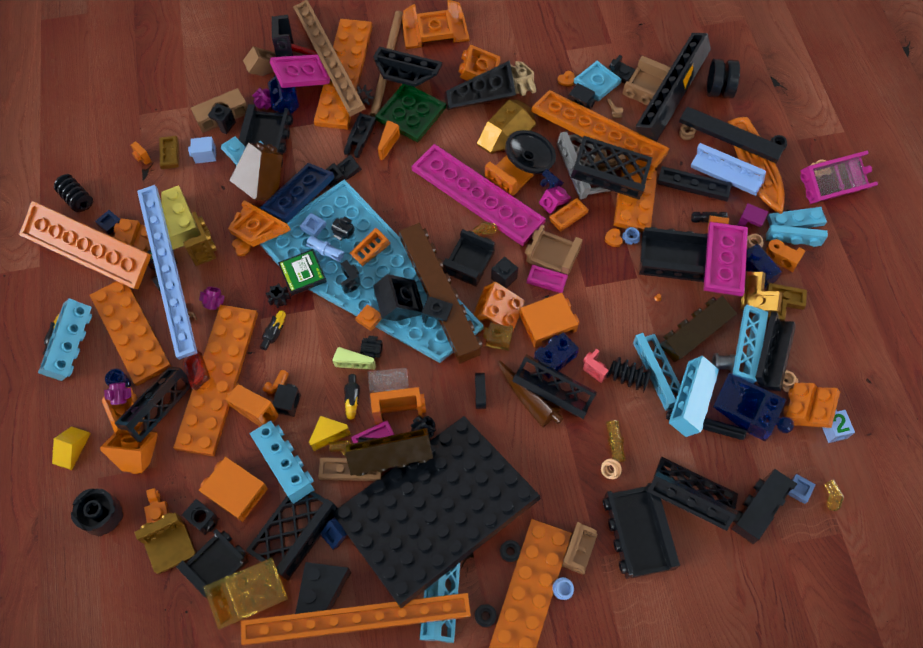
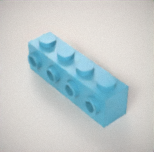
(65, 340)
(694, 396)
(282, 462)

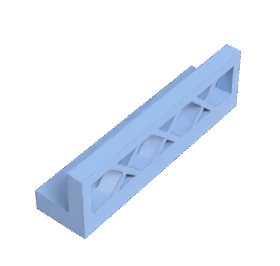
(728, 169)

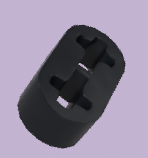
(480, 391)

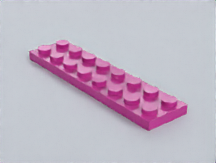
(478, 194)

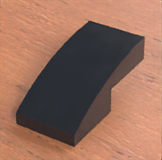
(343, 170)

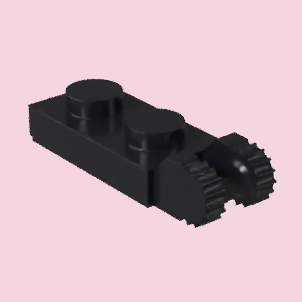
(360, 134)

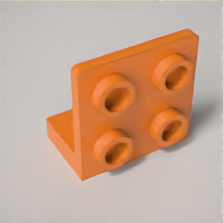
(507, 176)
(498, 305)

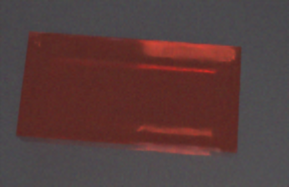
(196, 370)

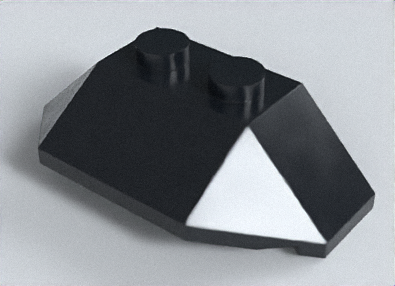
(405, 67)

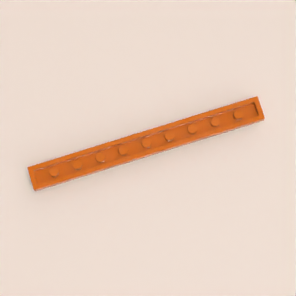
(354, 619)

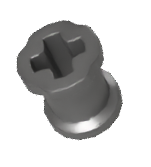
(723, 362)

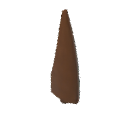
(538, 406)

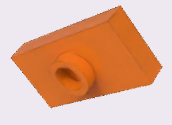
(568, 214)

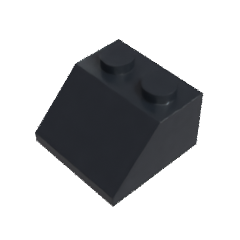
(398, 298)

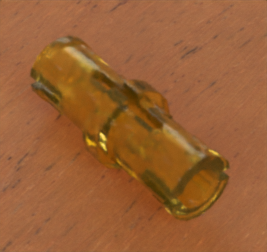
(615, 440)

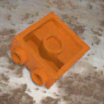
(477, 62)
(132, 233)
(812, 405)

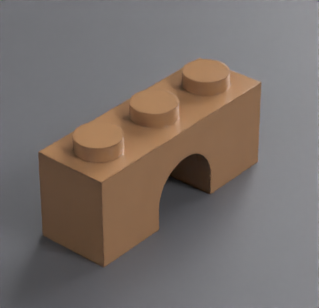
(231, 99)

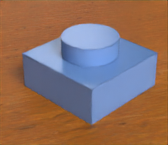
(313, 225)
(802, 490)

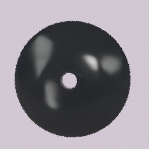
(530, 151)

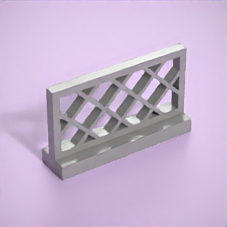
(569, 154)

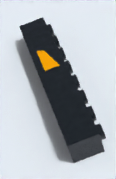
(674, 86)

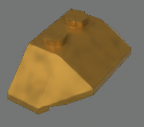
(510, 118)

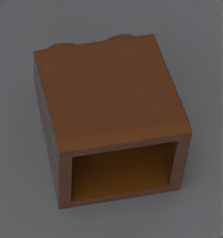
(258, 171)

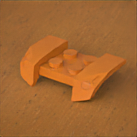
(434, 25)

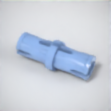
(325, 248)

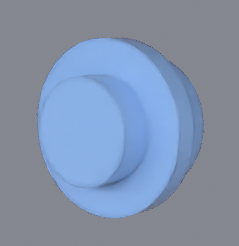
(563, 588)

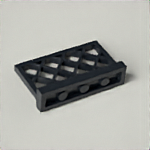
(622, 185)
(697, 502)
(303, 542)

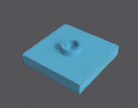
(598, 79)

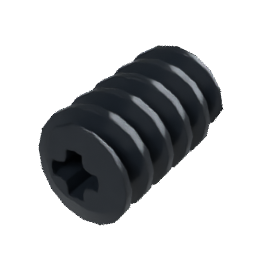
(73, 193)
(629, 373)

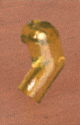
(485, 228)
(338, 446)
(836, 497)

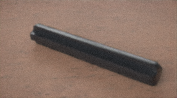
(719, 427)

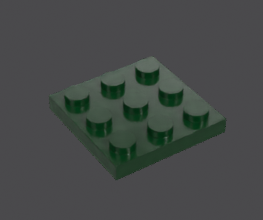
(412, 111)

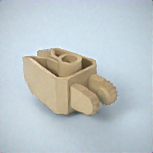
(523, 78)

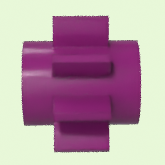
(262, 98)
(211, 298)
(117, 393)

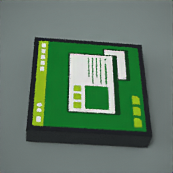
(302, 272)

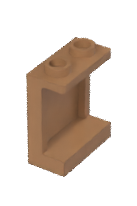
(645, 80)
(552, 251)

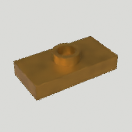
(169, 152)

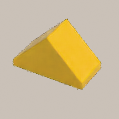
(327, 431)
(68, 447)

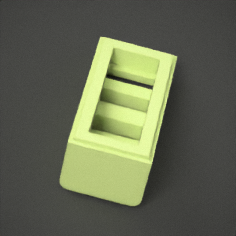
(348, 359)

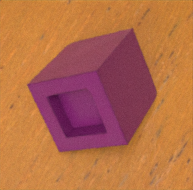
(753, 215)

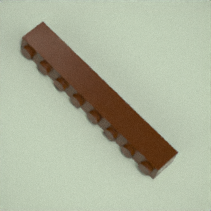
(437, 285)

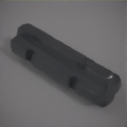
(704, 217)

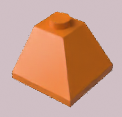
(128, 453)

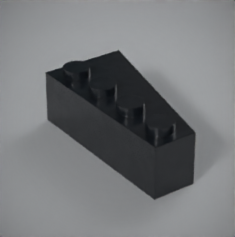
(484, 88)

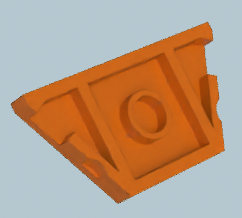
(256, 225)

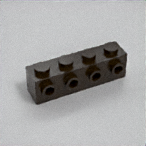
(698, 328)
(388, 452)

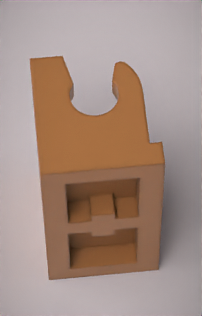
(580, 548)

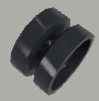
(723, 78)

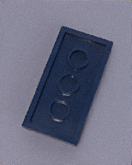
(297, 192)

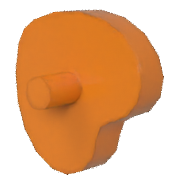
(566, 79)
(613, 238)
(241, 247)

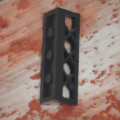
(775, 353)
(551, 392)
(150, 398)

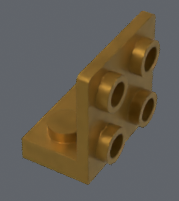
(201, 247)

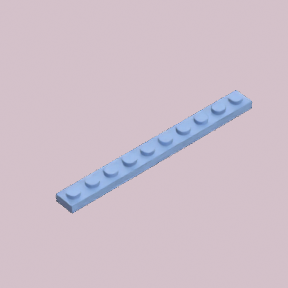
(167, 273)

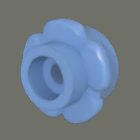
(631, 232)

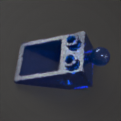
(751, 406)

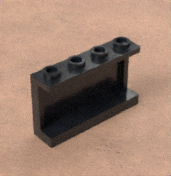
(267, 128)
(673, 254)
(640, 532)

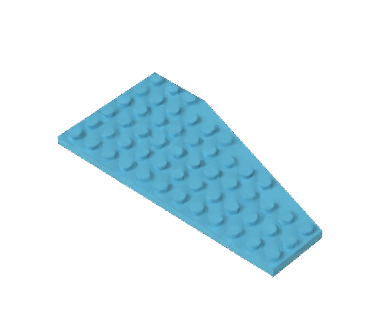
(345, 202)

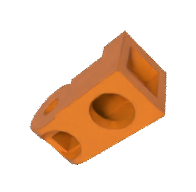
(784, 255)

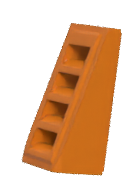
(389, 138)
(371, 238)

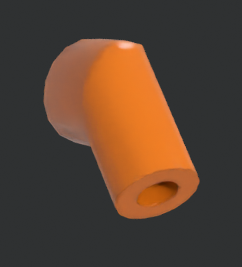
(281, 379)

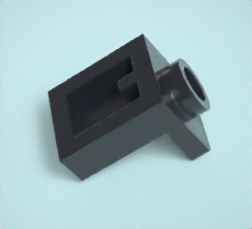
(621, 70)
(223, 117)

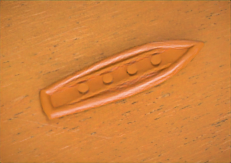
(772, 189)

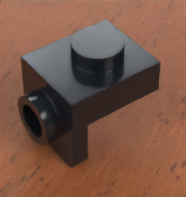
(351, 273)

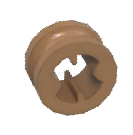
(687, 136)

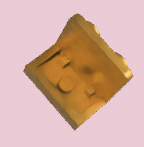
(166, 542)

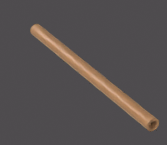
(382, 82)

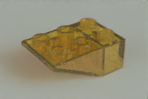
(245, 593)

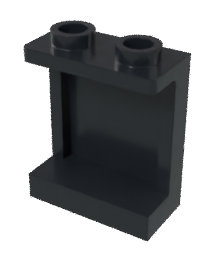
(282, 36)
(469, 257)
(213, 561)

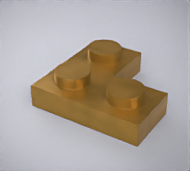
(756, 296)
(791, 297)

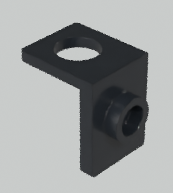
(436, 309)

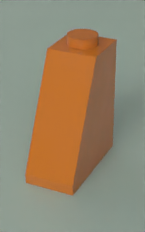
(251, 405)

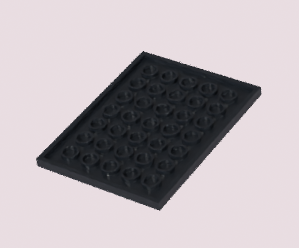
(436, 511)

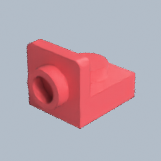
(594, 368)

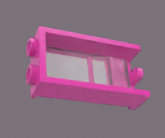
(836, 178)

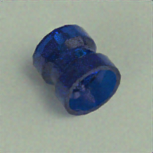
(116, 376)

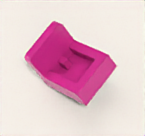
(554, 197)

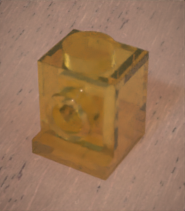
(499, 341)

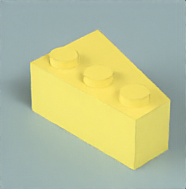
(178, 217)

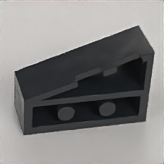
(762, 505)
(320, 587)

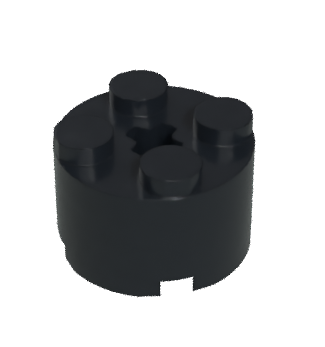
(96, 512)

